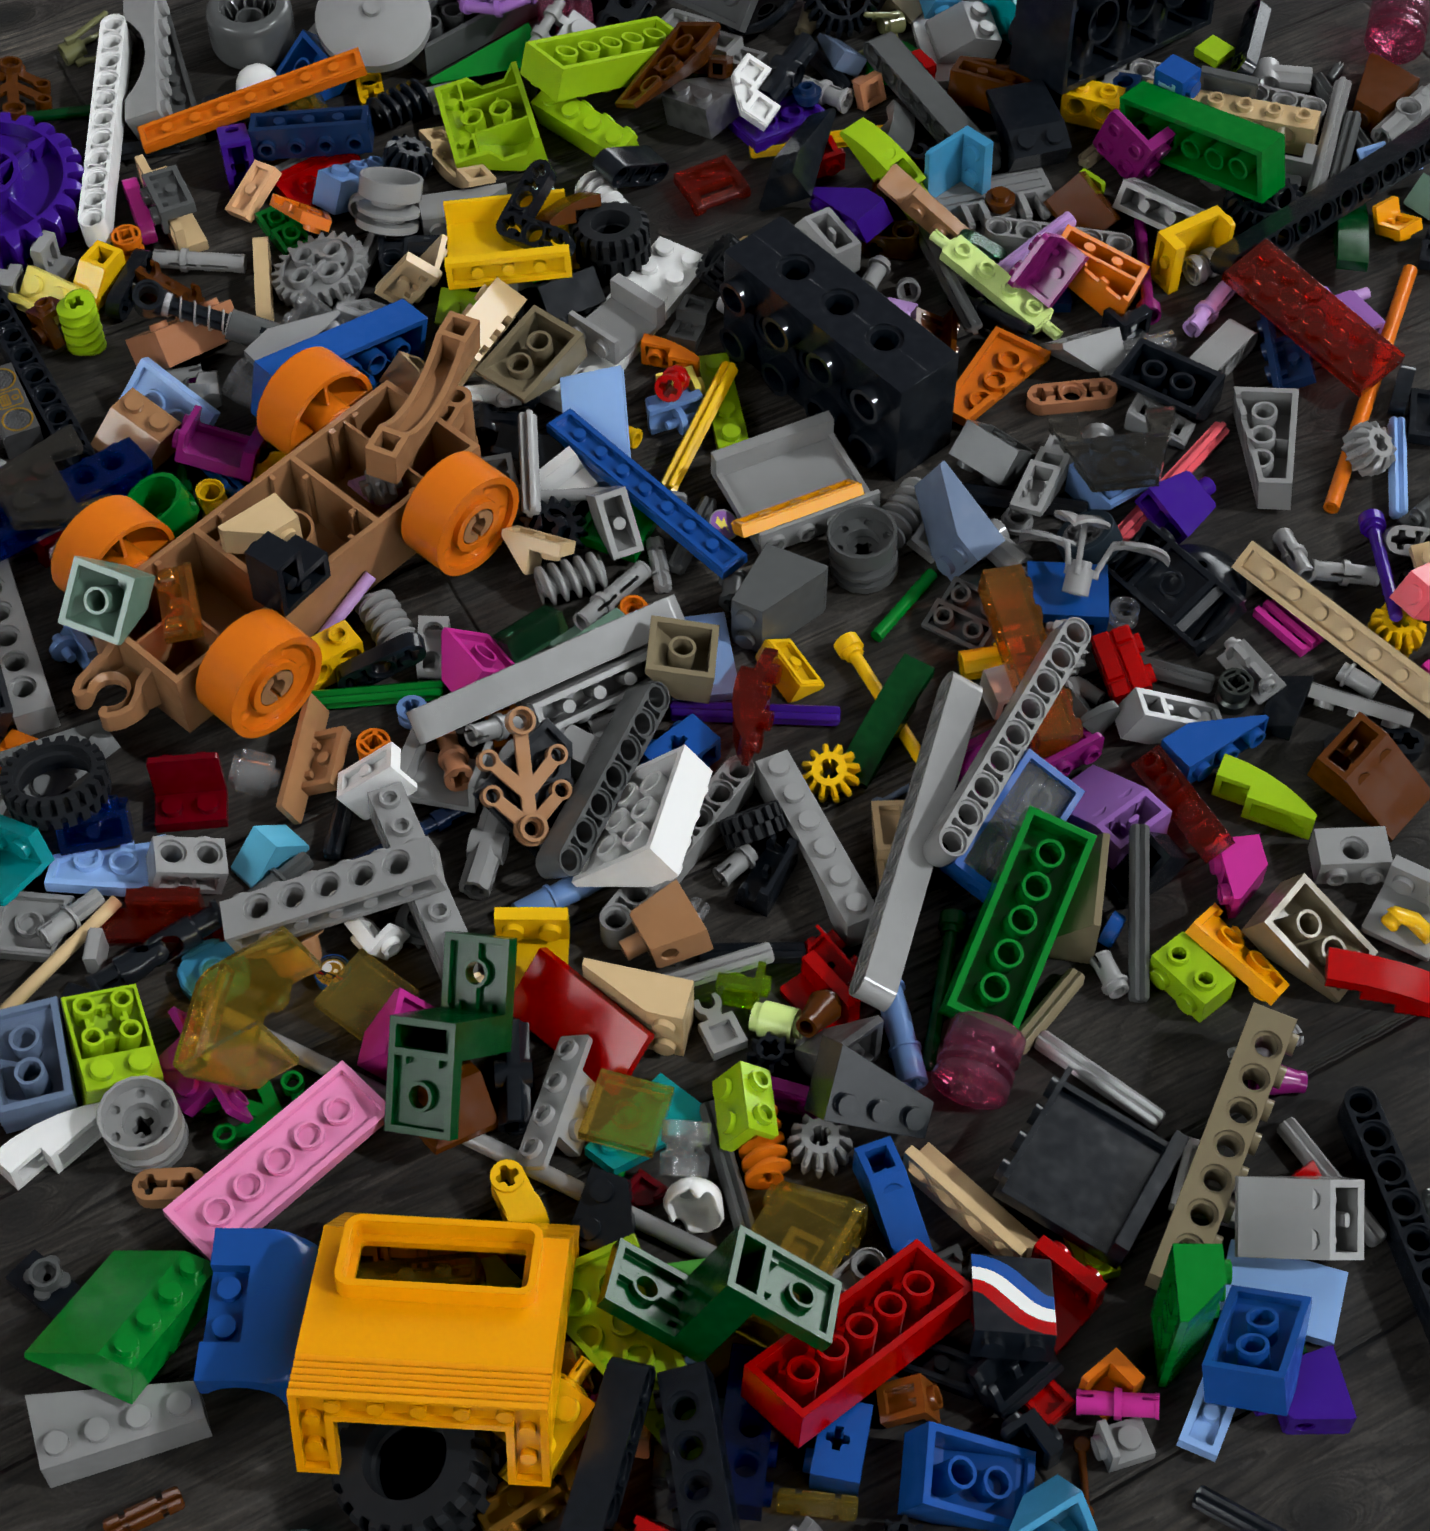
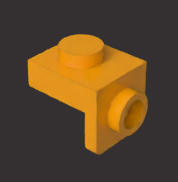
(1392, 223)

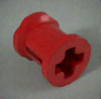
(663, 386)

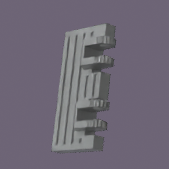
(1030, 191)

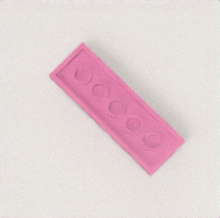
(280, 1159)

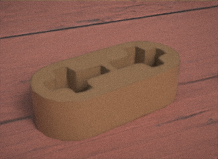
(169, 1185)

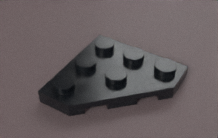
(539, 740)

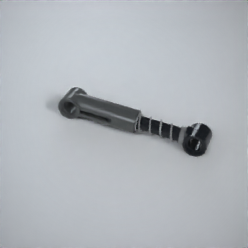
(236, 325)

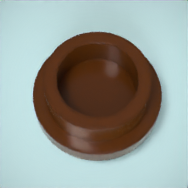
(1000, 200)

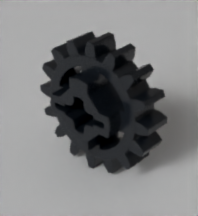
(567, 527)

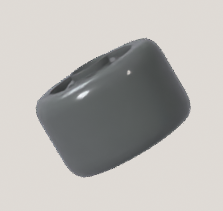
(250, 31)

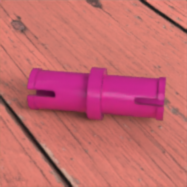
(1117, 1404)

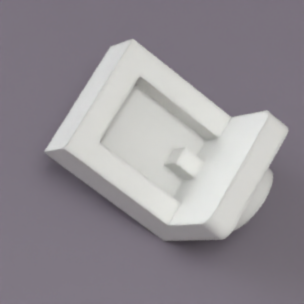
(376, 942)

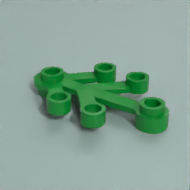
(260, 1112)

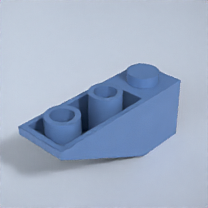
(339, 182)

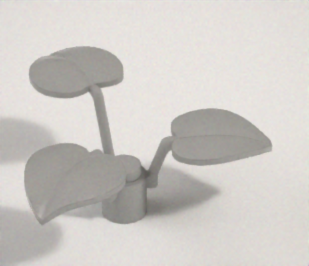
(1079, 572)

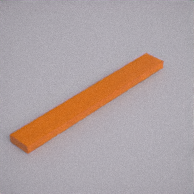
(252, 99)

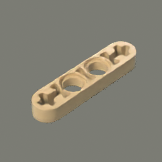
(262, 278)

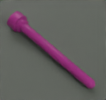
(1146, 287)

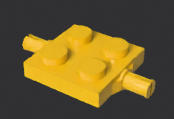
(572, 1416)

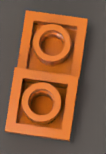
(666, 353)

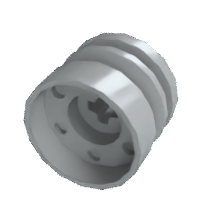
(389, 201)
(140, 1106)

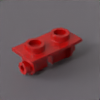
(829, 948)

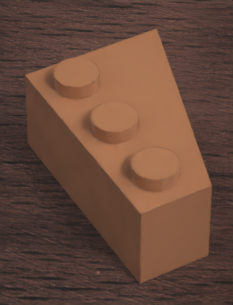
(177, 341)

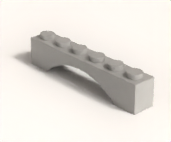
(151, 93)
(839, 883)

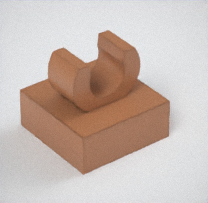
(868, 90)

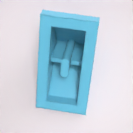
(266, 849)

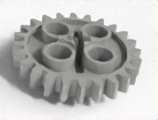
(322, 266)

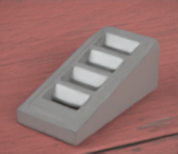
(1136, 421)

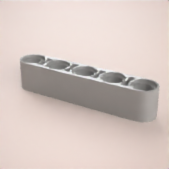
(1014, 232)

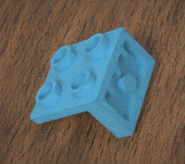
(959, 158)

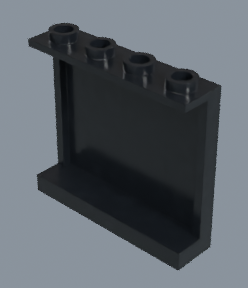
(1087, 1171)

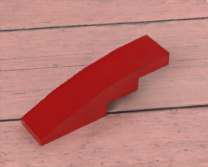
(1380, 980)

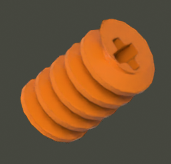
(764, 1160)

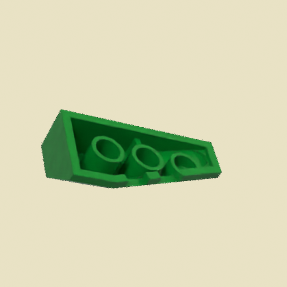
(489, 60)

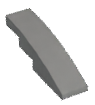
(727, 42)
(1042, 479)

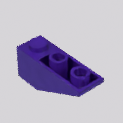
(856, 207)

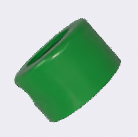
(167, 496)

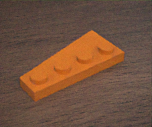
(994, 372)

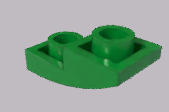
(281, 229)

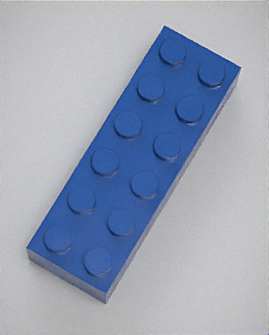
(364, 342)

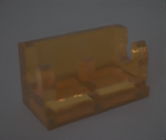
(179, 604)

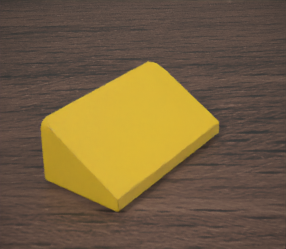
(797, 675)

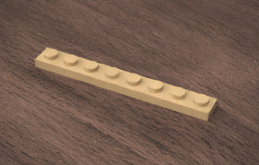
(1336, 625)

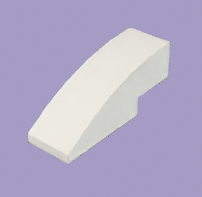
(50, 1143)

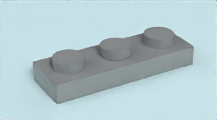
(1328, 697)

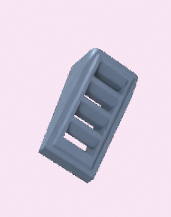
(841, 55)

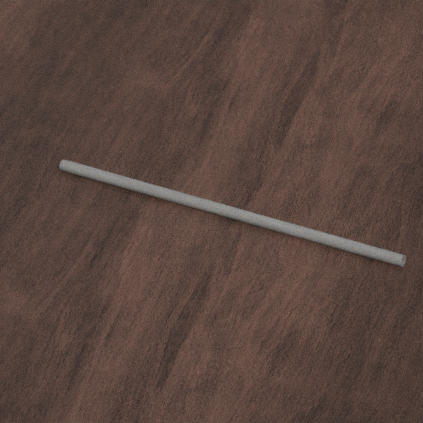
(550, 1177)

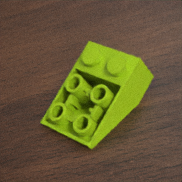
(108, 1039)

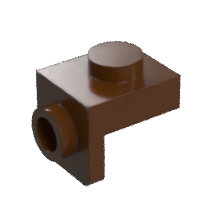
(44, 326)

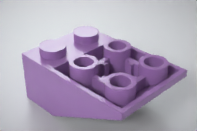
(1113, 806)

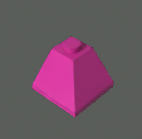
(469, 657)
(375, 1042)

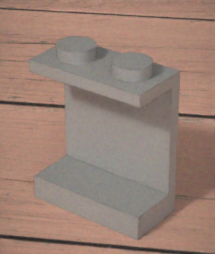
(621, 321)
(426, 772)

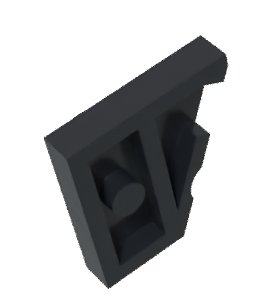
(604, 1210)

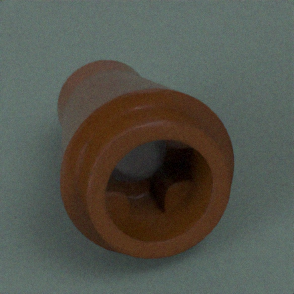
(819, 1012)

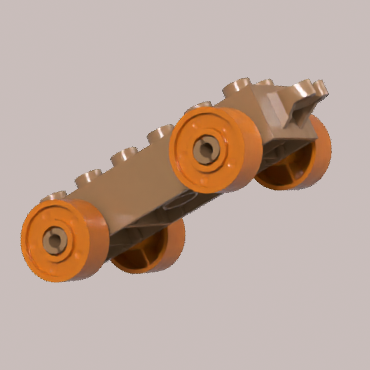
(253, 661)

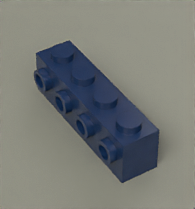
(311, 133)

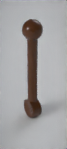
(1081, 1446)

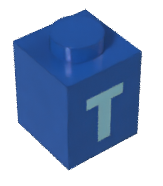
(1178, 76)

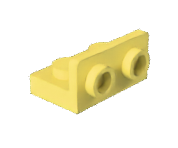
(39, 284)

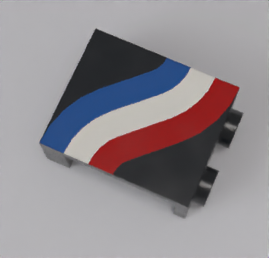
(1012, 1308)

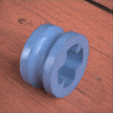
(407, 703)

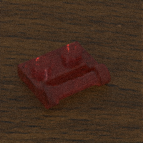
(708, 178)

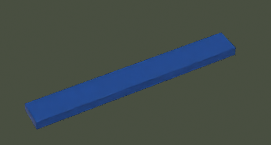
(648, 494)

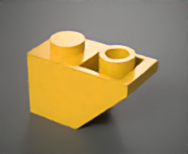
(99, 270)

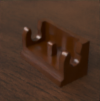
(168, 284)

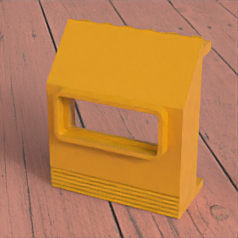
(433, 1348)

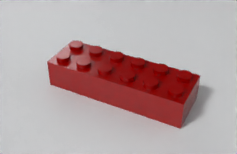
(877, 1332)

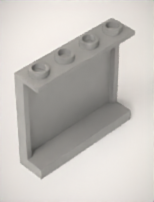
(783, 467)

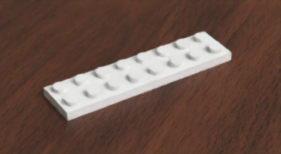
(667, 276)

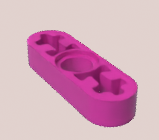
(139, 211)

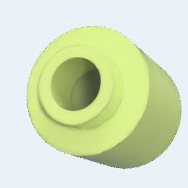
(776, 1019)

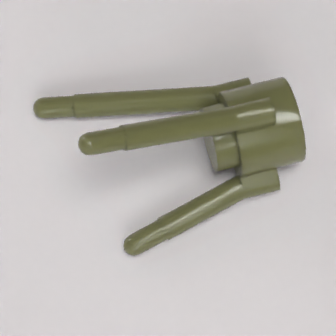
(887, 21)
(74, 48)

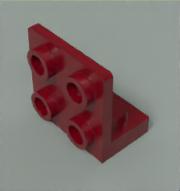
(188, 791)

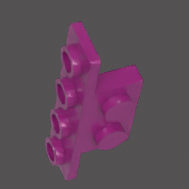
(195, 1094)

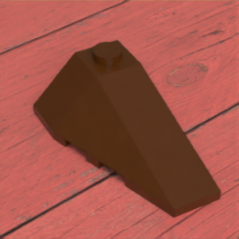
(676, 58)

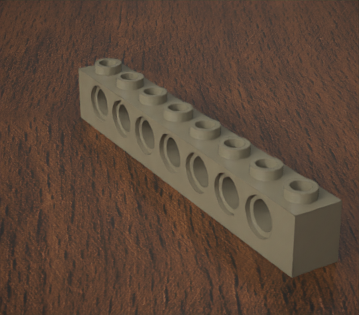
(1262, 1029)

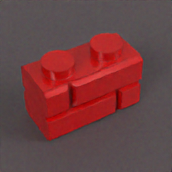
(1120, 662)

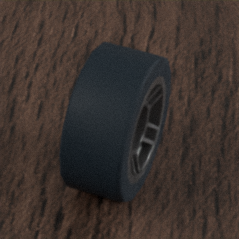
(1096, 540)

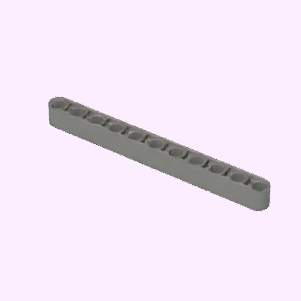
(907, 870)

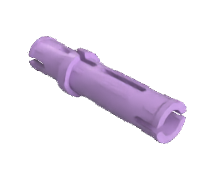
(1208, 310)

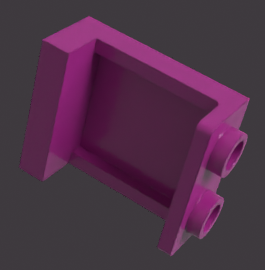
(217, 448)

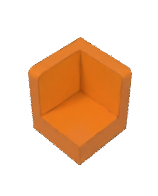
(1112, 1372)

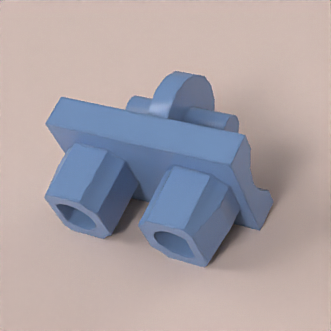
(671, 415)
(72, 646)

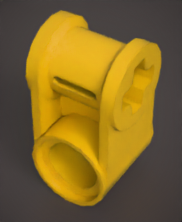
(519, 1200)

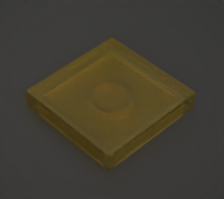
(360, 993)
(626, 1113)

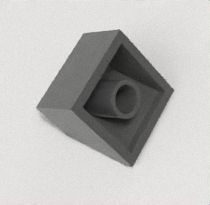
(991, 453)

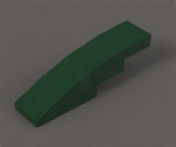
(1352, 240)
(888, 716)

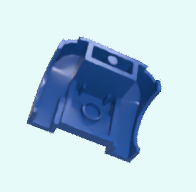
(254, 1309)

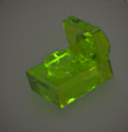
(741, 990)

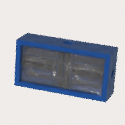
(1031, 783)

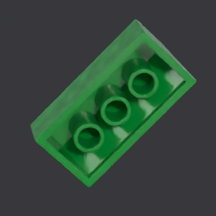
(1187, 1304)

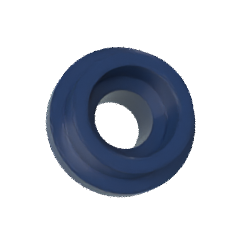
(807, 94)

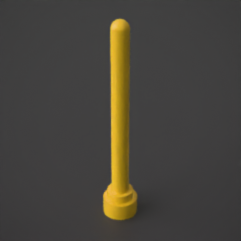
(850, 648)

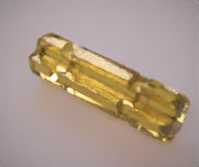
(817, 1504)

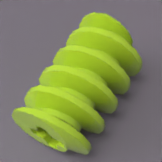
(81, 323)

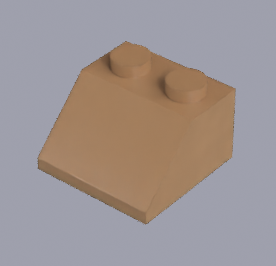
(142, 422)

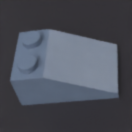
(954, 522)
(34, 1065)

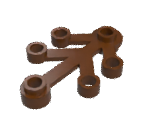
(13, 70)

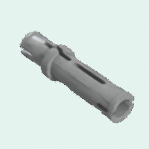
(207, 261)
(605, 601)

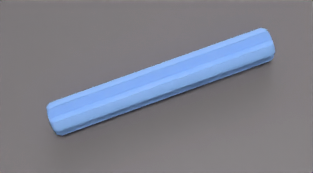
(1398, 470)

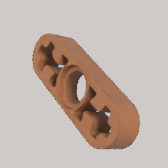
(1049, 391)

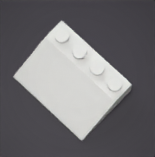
(650, 824)

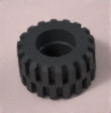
(612, 238)

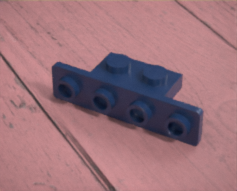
(1287, 361)

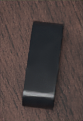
(630, 166)

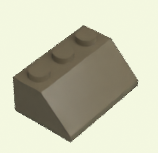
(1083, 918)

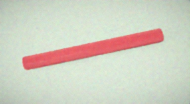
(1189, 461)

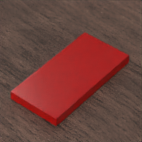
(564, 1003)

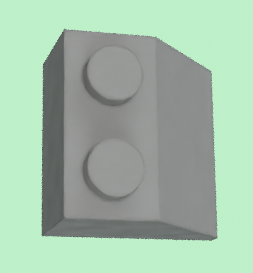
(964, 31)

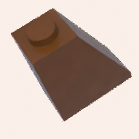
(1380, 90)

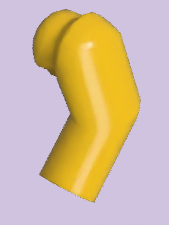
(1411, 919)

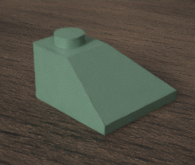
(105, 598)

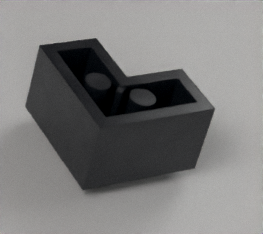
(284, 571)

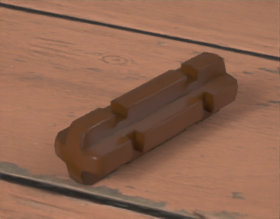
(146, 1512)

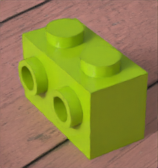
(1191, 977)

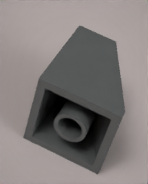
(777, 597)

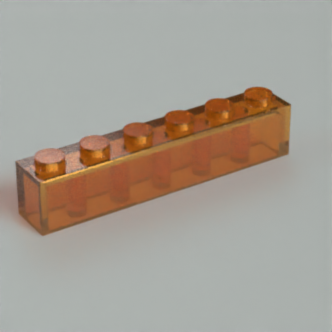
(1018, 637)

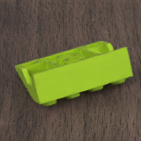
(490, 123)

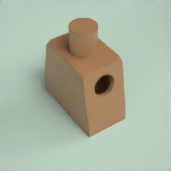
(666, 928)

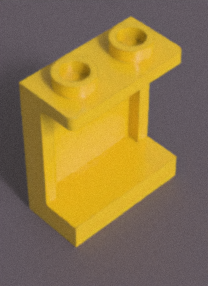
(1186, 238)

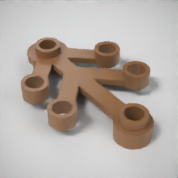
(525, 782)

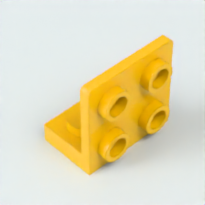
(534, 930)

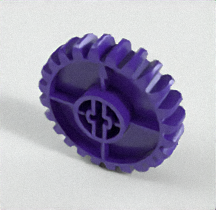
(37, 186)

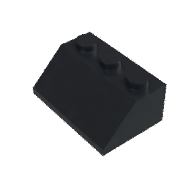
(1170, 379)

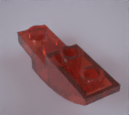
(752, 704)
(1188, 809)

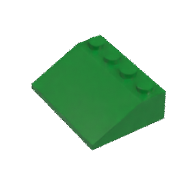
(126, 1320)

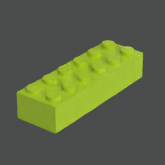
(592, 58)

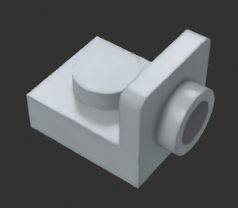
(1122, 1443)

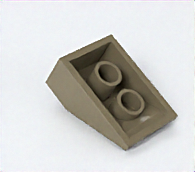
(534, 355)
(1299, 927)

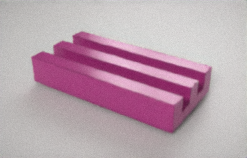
(1291, 625)

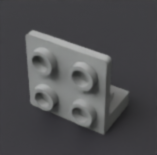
(1409, 888)

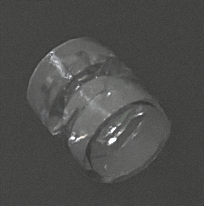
(685, 1148)

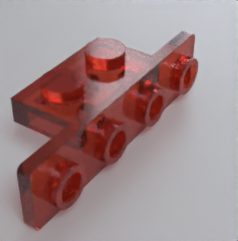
(152, 910)

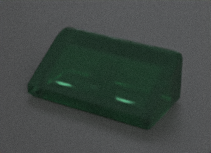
(531, 633)

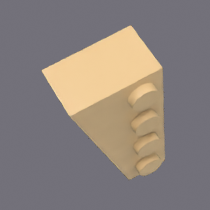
(496, 309)

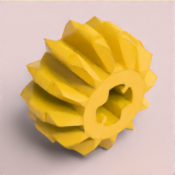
(1403, 635)
(831, 786)

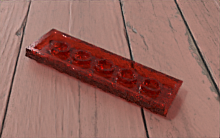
(1313, 317)

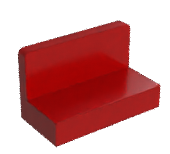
(817, 976)

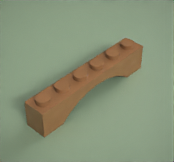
(402, 435)

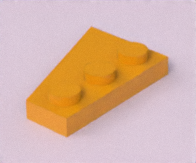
(1229, 949)

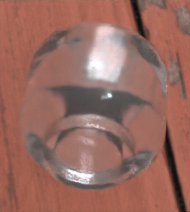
(254, 773)

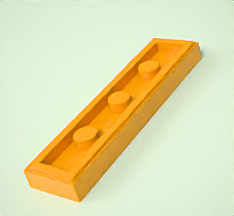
(796, 508)

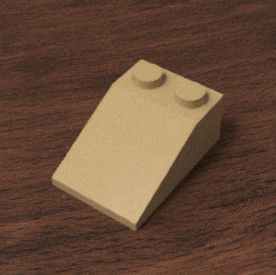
(652, 998)

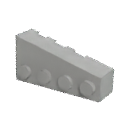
(1268, 437)
(96, 1432)

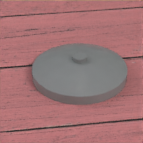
(383, 30)

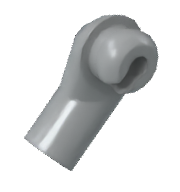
(1086, 690)

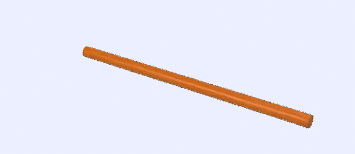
(1366, 402)

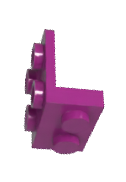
(1129, 149)
(1048, 267)

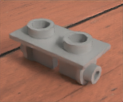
(1241, 655)

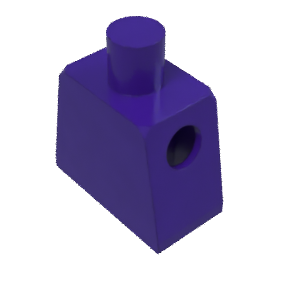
(235, 150)
(1179, 503)
(1320, 1398)

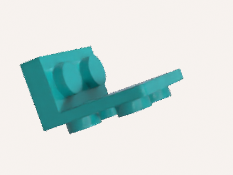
(21, 857)

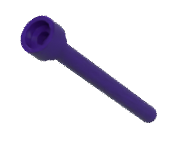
(1372, 525)

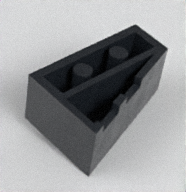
(862, 1095)

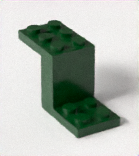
(432, 1042)
(729, 1286)

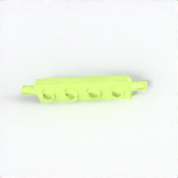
(993, 283)

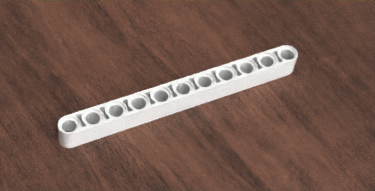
(105, 131)

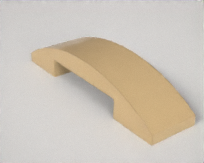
(443, 161)

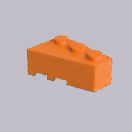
(1107, 276)

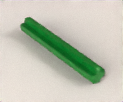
(378, 694)

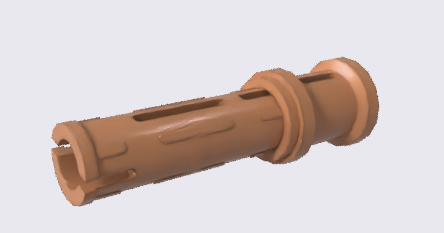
(454, 761)

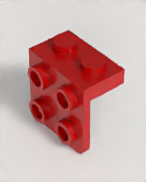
(1076, 1289)

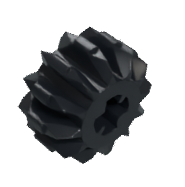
(408, 154)

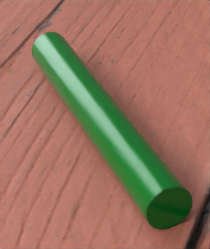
(904, 605)

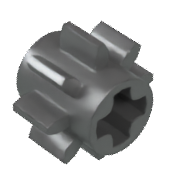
(379, 490)

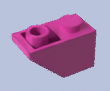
(1239, 872)

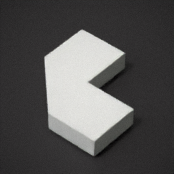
(751, 103)

